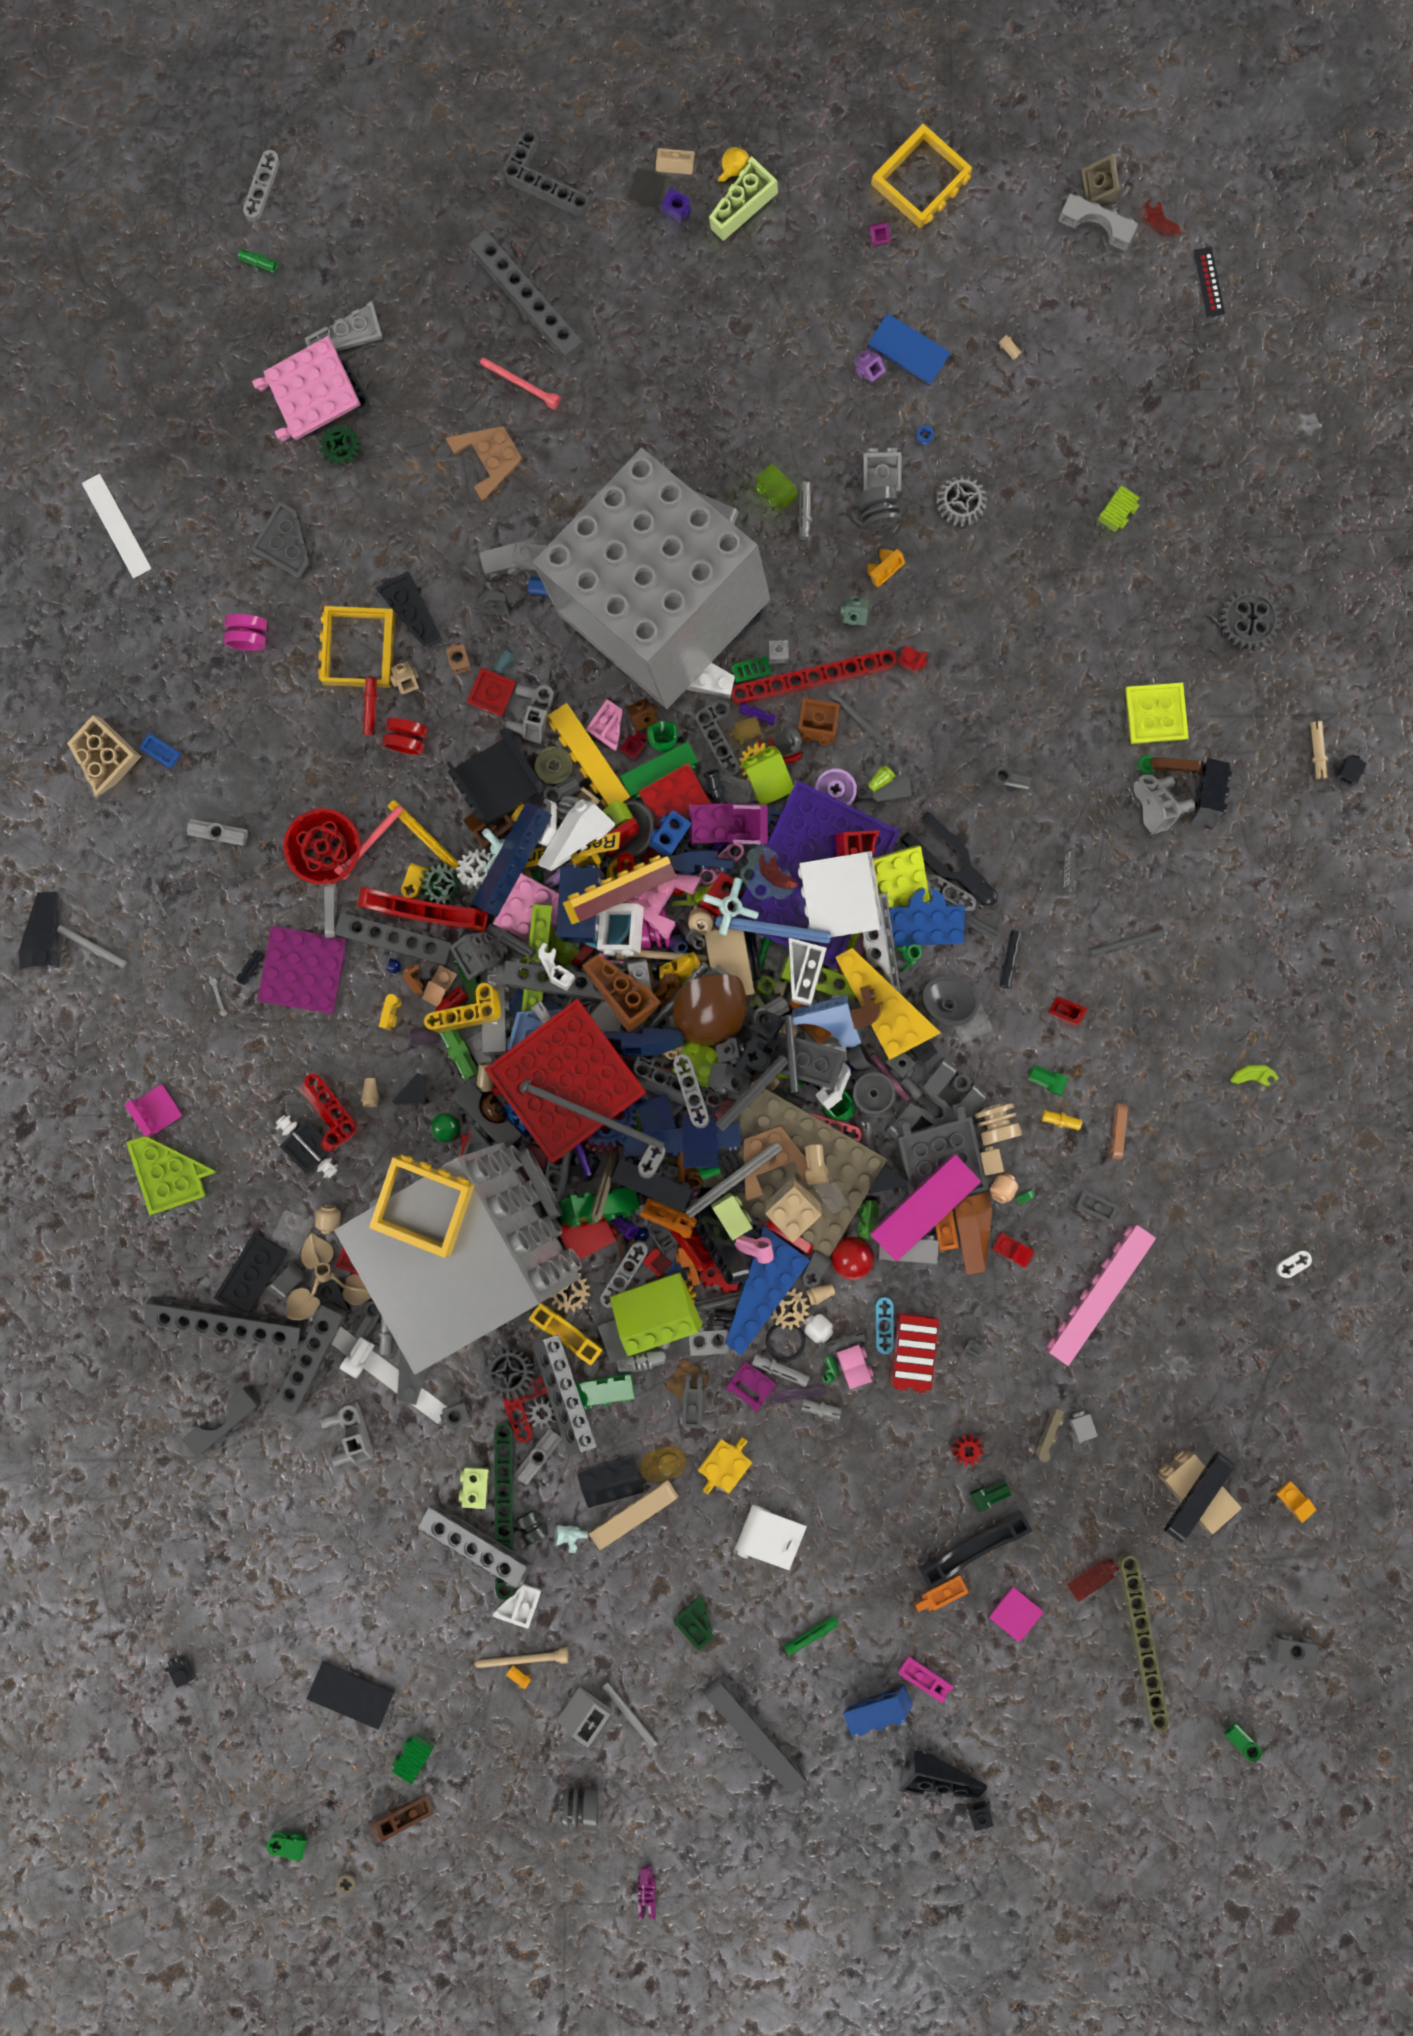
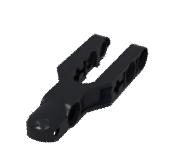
(968, 877)

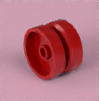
(404, 736)

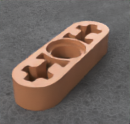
(1119, 1130)

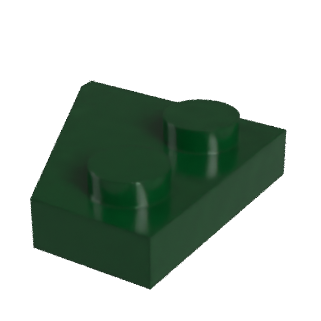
(695, 1623)

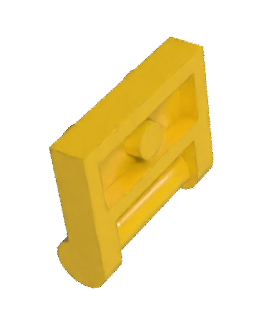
(388, 1014)

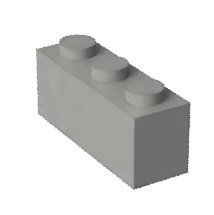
(498, 561)
(922, 1252)

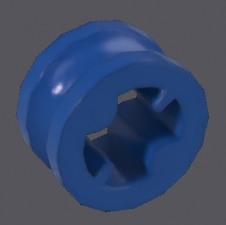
(921, 439)

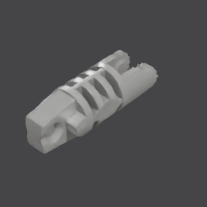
(641, 1362)

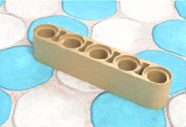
(633, 1515)

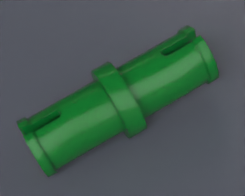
(257, 260)

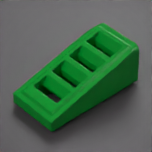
(740, 680)

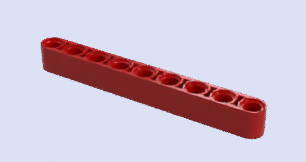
(820, 671)

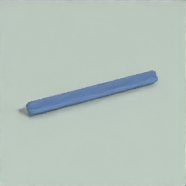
(777, 930)

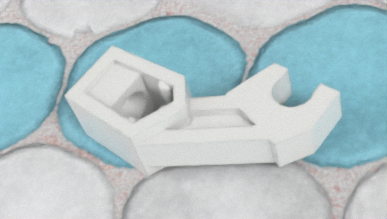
(550, 829)
(548, 962)
(830, 1097)

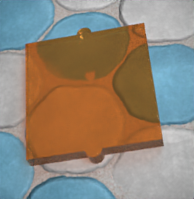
(677, 1382)

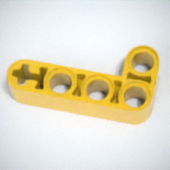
(462, 1013)

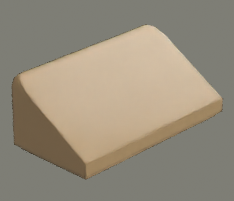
(675, 161)

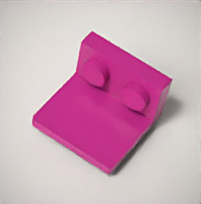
(153, 1111)

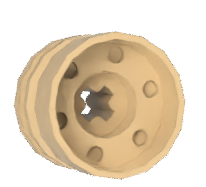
(998, 1124)

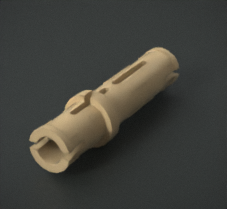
(1319, 750)

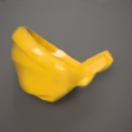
(733, 162)

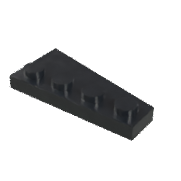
(408, 604)

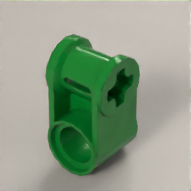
(290, 1845)

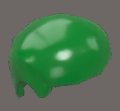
(444, 1127)

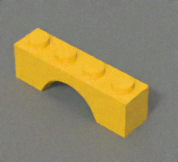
(569, 1335)

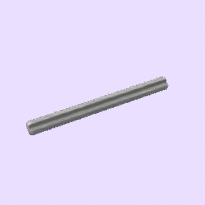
(733, 1179)

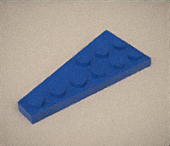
(764, 1291)

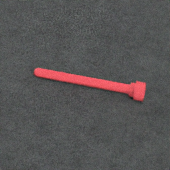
(551, 399)
(371, 839)

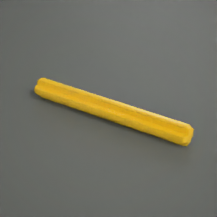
(431, 842)

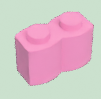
(854, 1366)

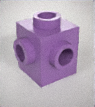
(869, 365)

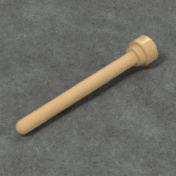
(660, 955)
(559, 1655)

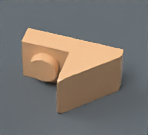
(439, 986)

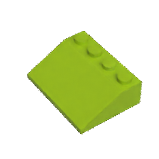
(655, 1314)

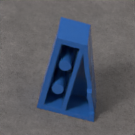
(878, 1711)

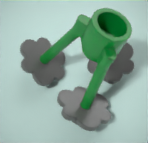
(910, 953)

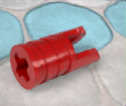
(453, 1000)

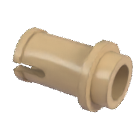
(1010, 347)

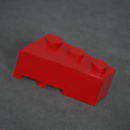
(855, 842)

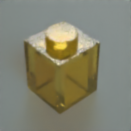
(747, 730)

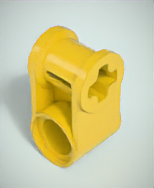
(412, 881)

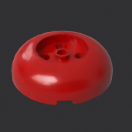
(301, 839)

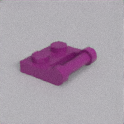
(755, 1381)

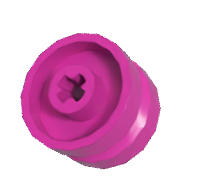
(245, 632)

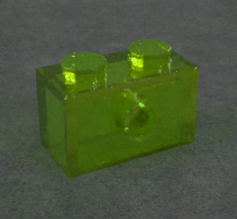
(776, 487)

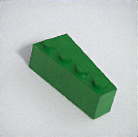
(578, 1208)

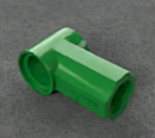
(1052, 1081)
(1242, 1742)

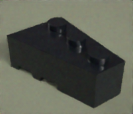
(1212, 793)

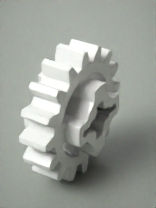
(473, 867)

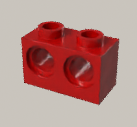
(717, 891)

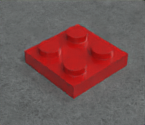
(491, 692)

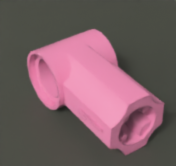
(760, 1248)

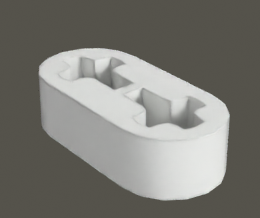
(1296, 1268)

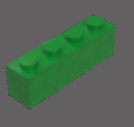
(658, 768)

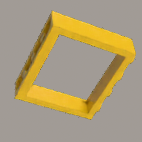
(879, 178)
(326, 639)
(442, 1176)

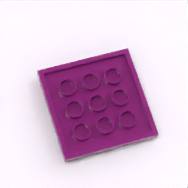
(302, 970)

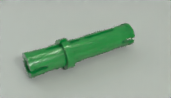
(811, 1635)

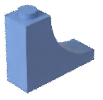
(833, 1016)

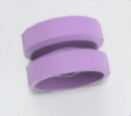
(840, 781)

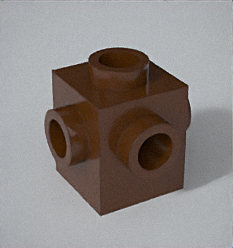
(642, 714)

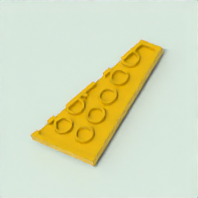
(900, 1023)

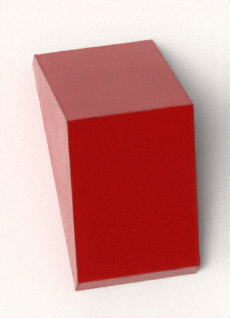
(1067, 1011)

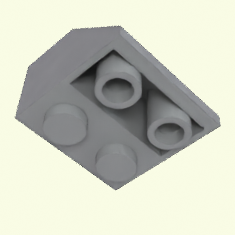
(584, 1717)

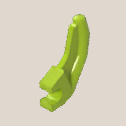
(1254, 1072)

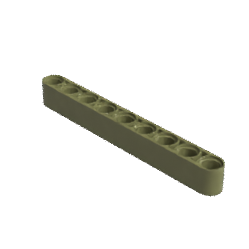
(1146, 1650)

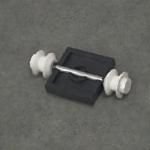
(305, 1146)

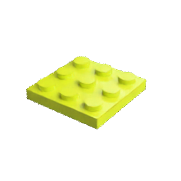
(1156, 713)
(901, 875)

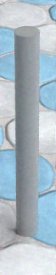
(91, 946)
(629, 1715)

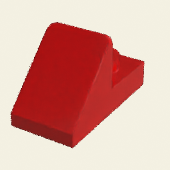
(1013, 1250)

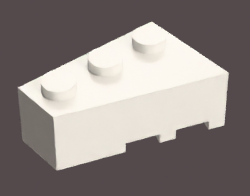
(713, 682)
(805, 969)

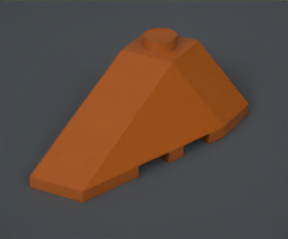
(625, 996)
(973, 1229)

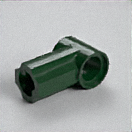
(984, 1498)

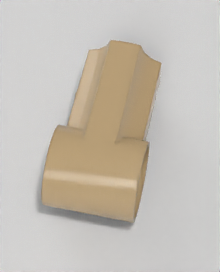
(816, 1169)

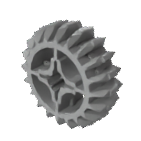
(975, 494)

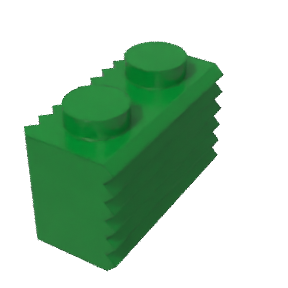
(412, 1759)

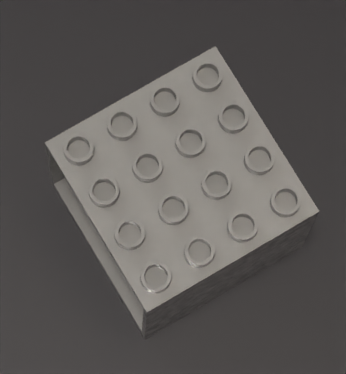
(654, 577)
(498, 1268)

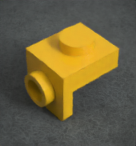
(592, 859)

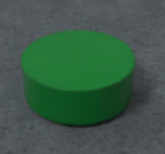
(1144, 764)
(1025, 1196)

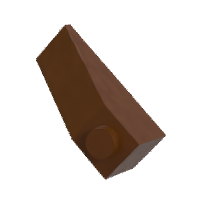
(399, 1818)

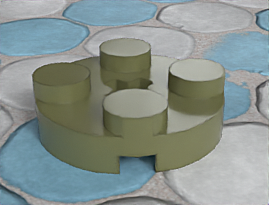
(544, 760)

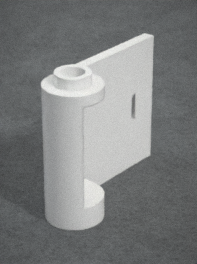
(767, 1538)

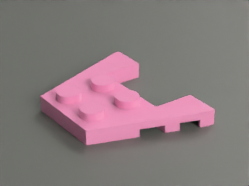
(656, 898)

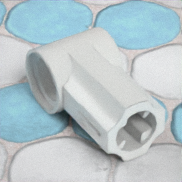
(355, 1361)

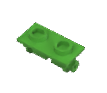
(867, 1211)

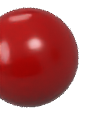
(852, 1258)

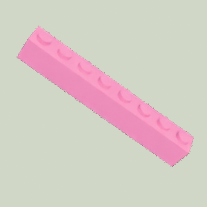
(1101, 1294)

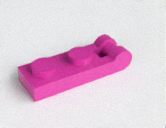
(924, 1679)

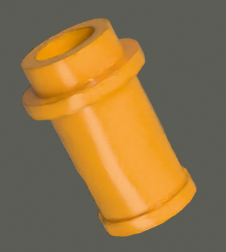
(518, 1677)

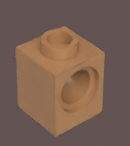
(461, 666)

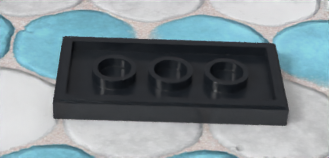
(250, 1273)
(350, 1695)

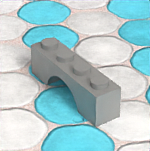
(1119, 228)

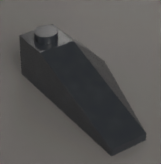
(40, 937)
(930, 1774)

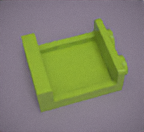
(768, 775)

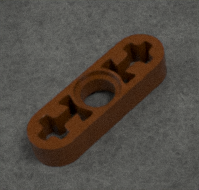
(1177, 765)

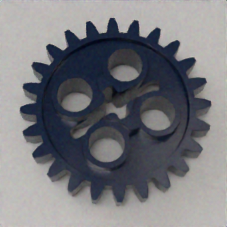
(615, 1135)

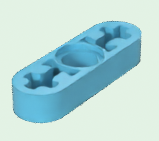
(890, 1310)

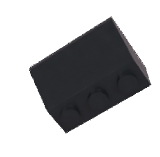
(610, 1481)

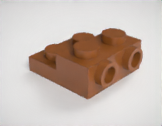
(818, 721)

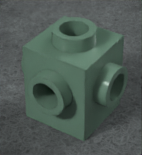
(855, 610)

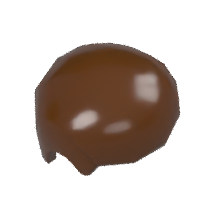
(491, 1109)

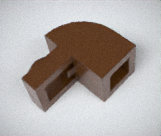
(868, 1013)

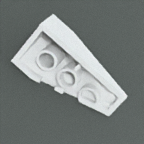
(578, 828)

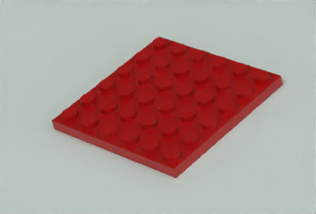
(573, 1062)

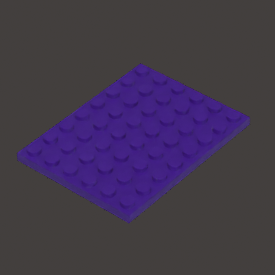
(805, 835)

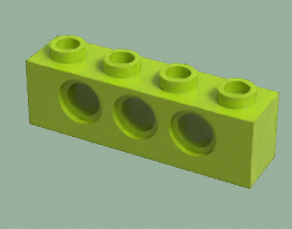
(827, 987)

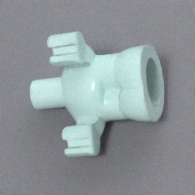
(569, 1534)

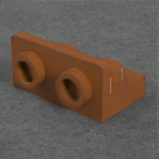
(410, 976)

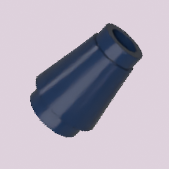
(675, 941)

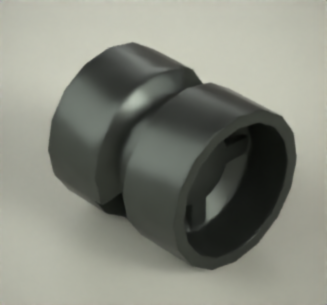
(530, 1527)

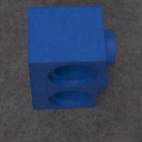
(672, 835)

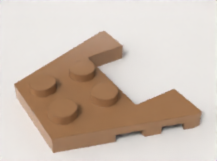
(494, 451)
(757, 1143)

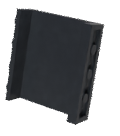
(496, 780)

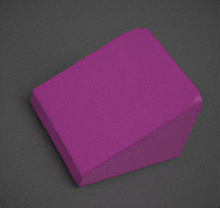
(879, 233)

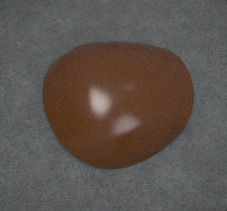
(710, 1009)

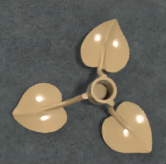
(318, 1254)

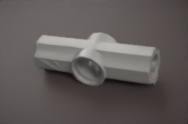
(206, 830)
(530, 1465)

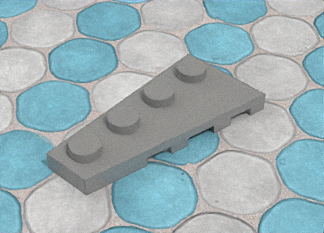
(352, 330)

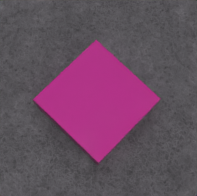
(1016, 1614)

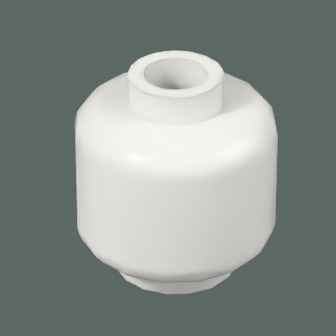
(818, 1328)

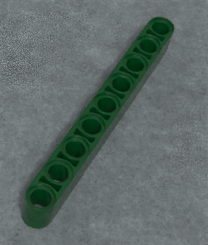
(500, 1499)

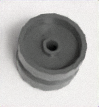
(883, 1099)

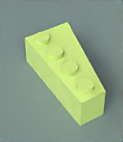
(744, 198)

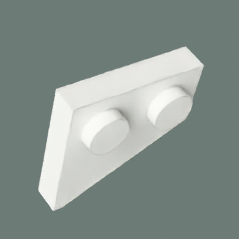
(520, 1606)

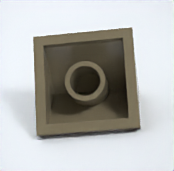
(1101, 181)

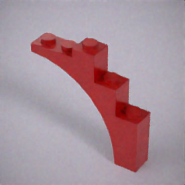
(422, 911)

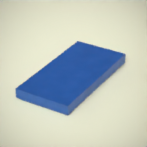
(908, 349)

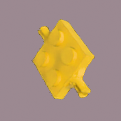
(724, 1465)

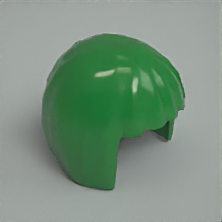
(662, 735)
(843, 1109)

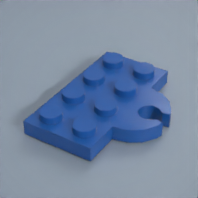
(927, 921)

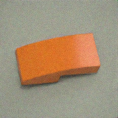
(683, 1259)

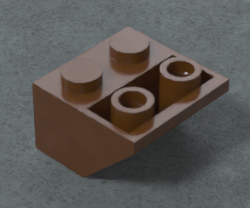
(499, 828)

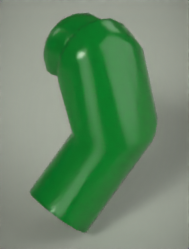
(831, 1371)

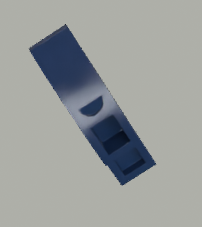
(688, 861)
(651, 1042)

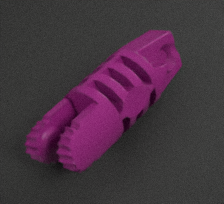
(646, 1893)

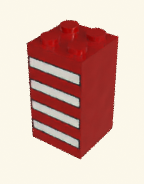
(914, 1352)

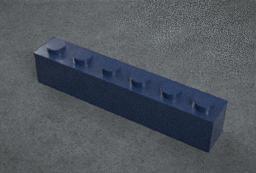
(511, 858)
(673, 1141)

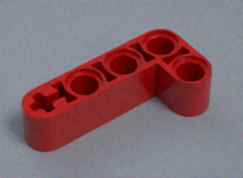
(325, 1109)

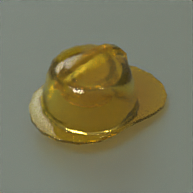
(663, 1464)

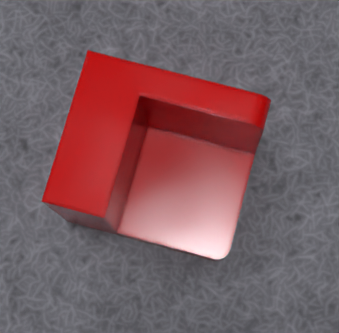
(657, 1262)

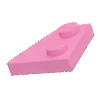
(607, 724)

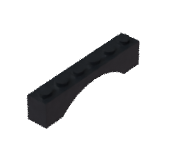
(995, 1536)

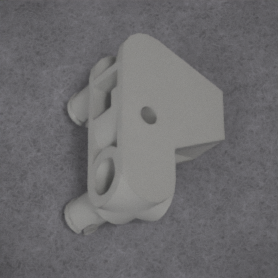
(537, 708)
(1159, 815)
(351, 1429)

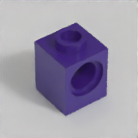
(672, 198)

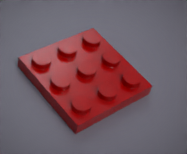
(674, 793)

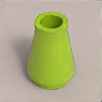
(881, 778)

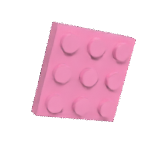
(517, 910)

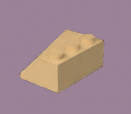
(102, 754)

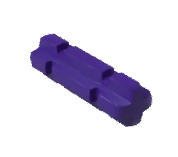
(755, 712)

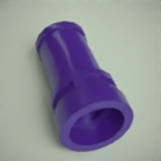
(627, 1227)

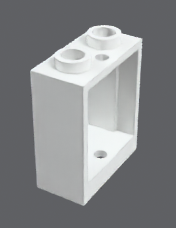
(634, 946)

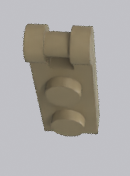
(1050, 1436)

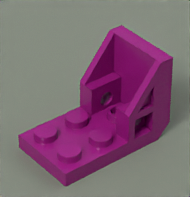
(728, 823)

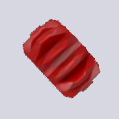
(968, 1457)

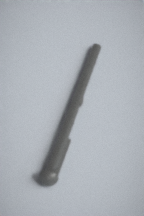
(526, 1086)

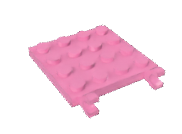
(309, 389)

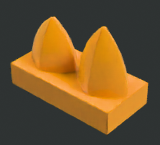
(890, 564)

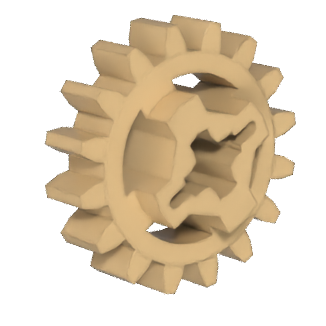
(578, 1293)
(798, 1316)

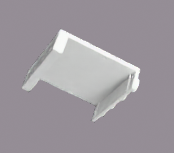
(841, 894)

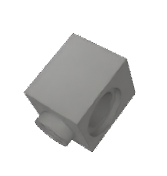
(778, 652)
(1082, 1426)

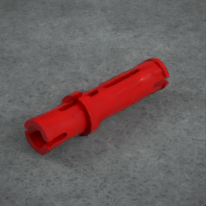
(369, 705)

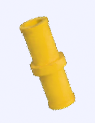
(1061, 1120)

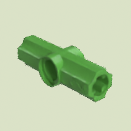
(459, 1053)

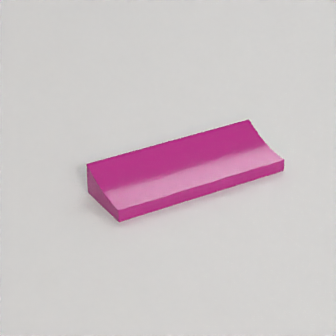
(925, 1207)

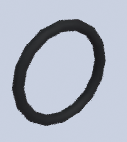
(784, 1358)

